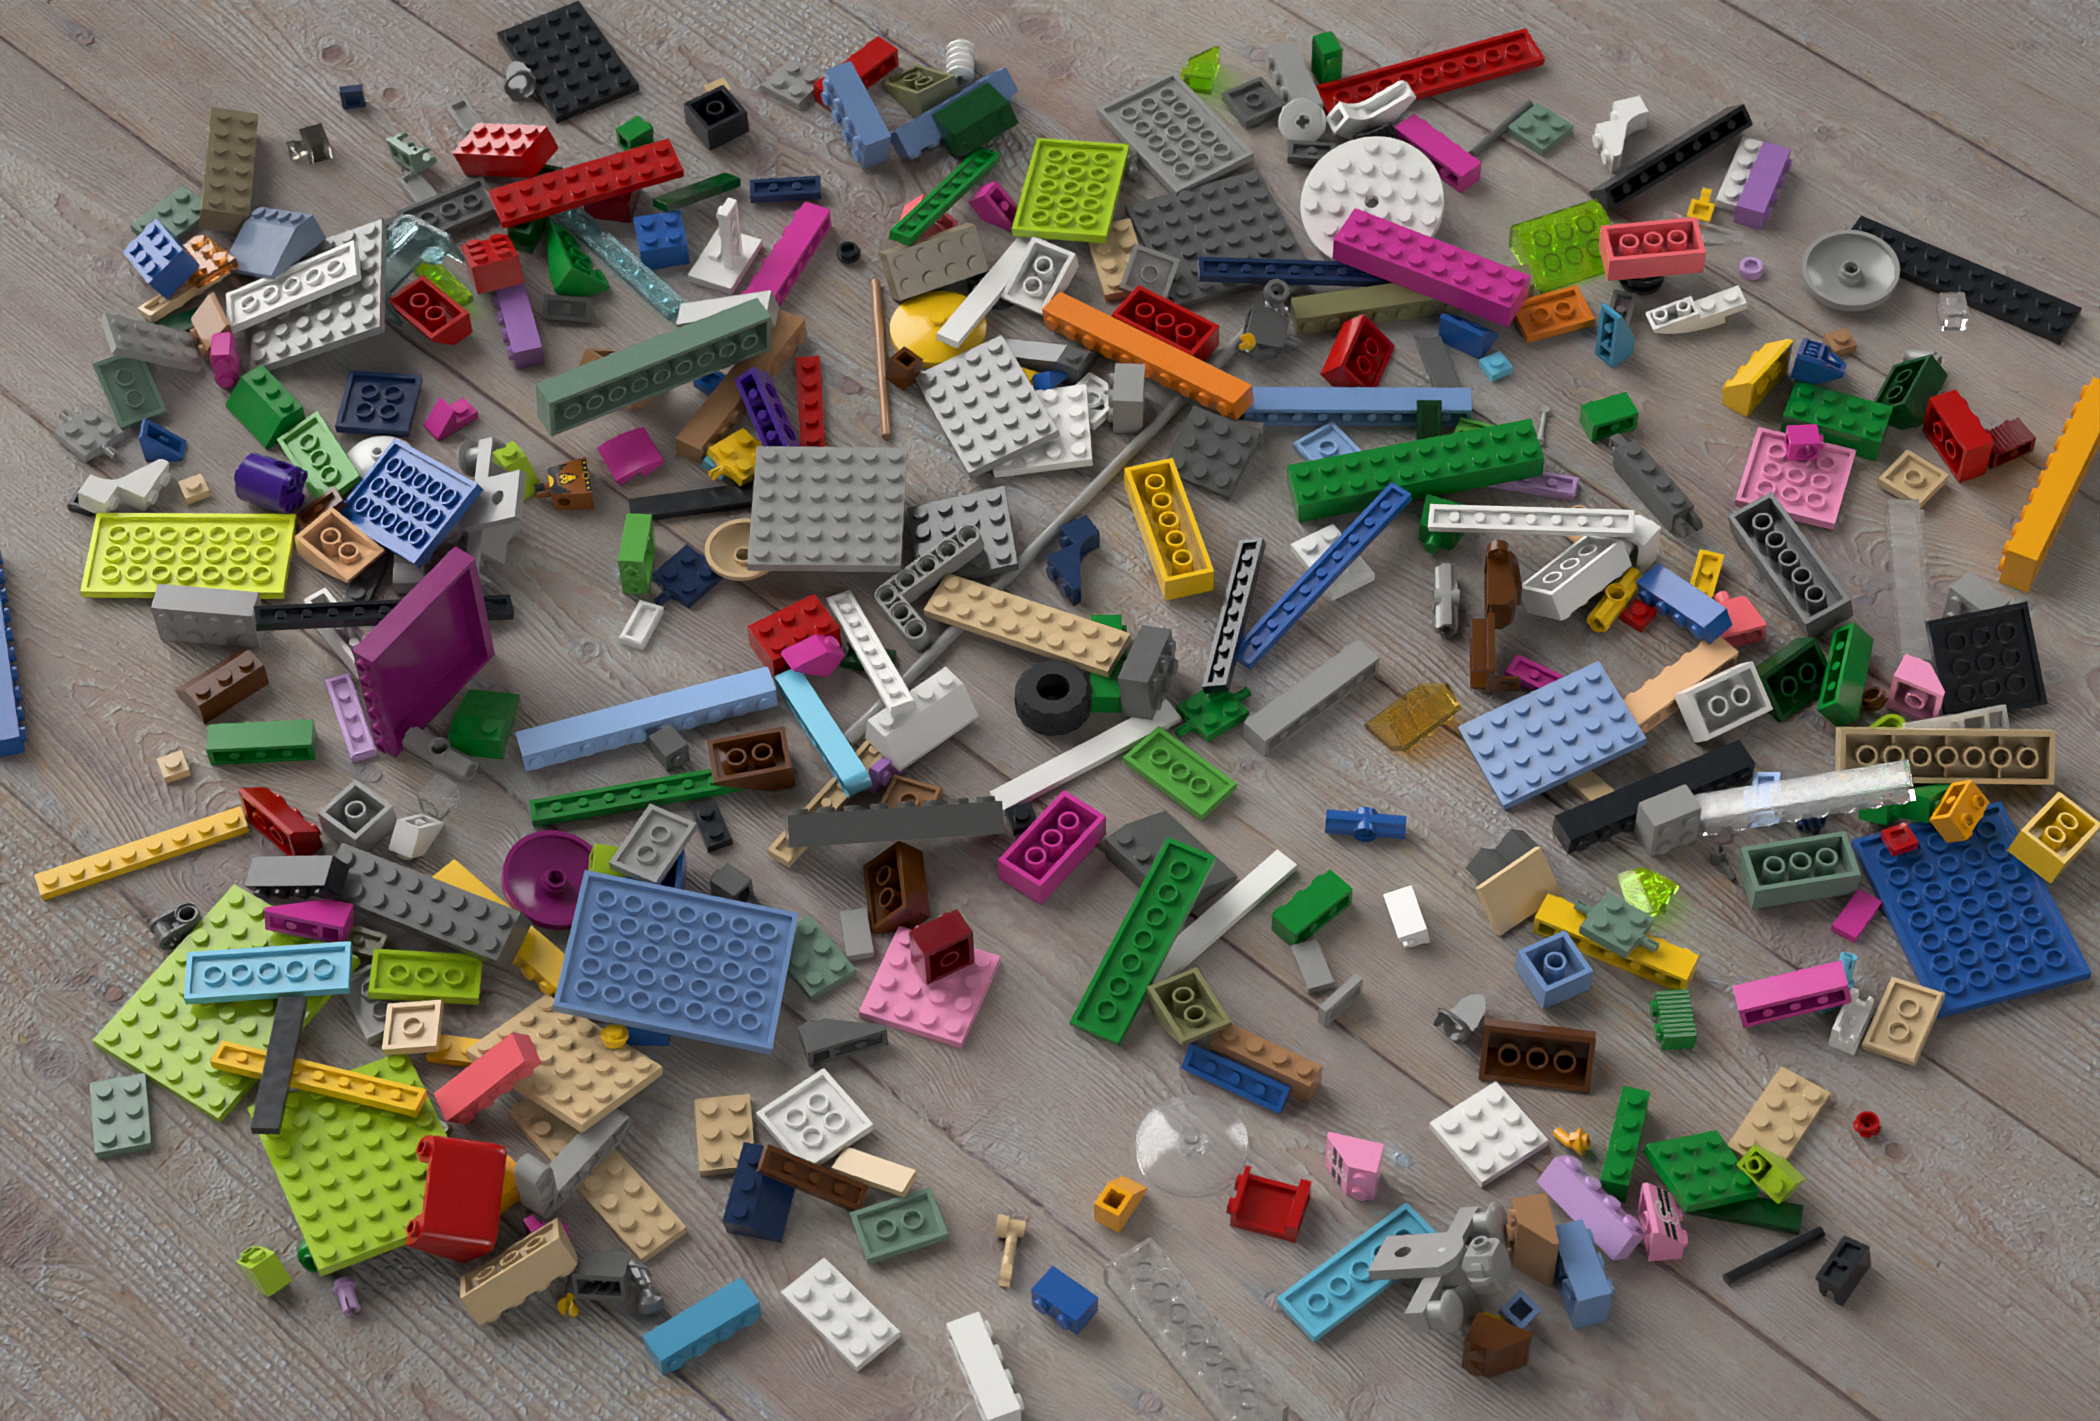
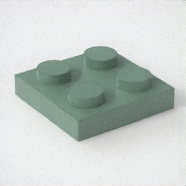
(1539, 129)

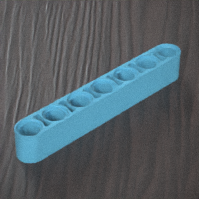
(823, 732)

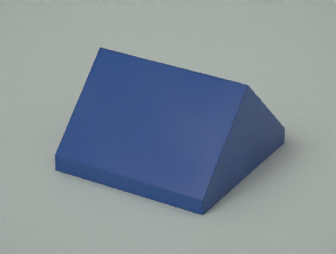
(1466, 335)

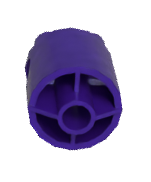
(270, 483)

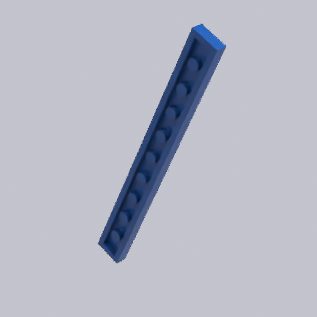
(1322, 574)

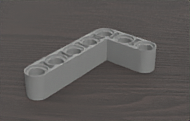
(925, 581)
(546, 1186)

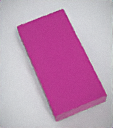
(1856, 916)

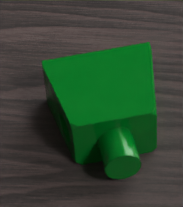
(1436, 540)

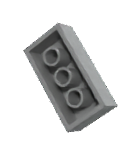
(206, 615)

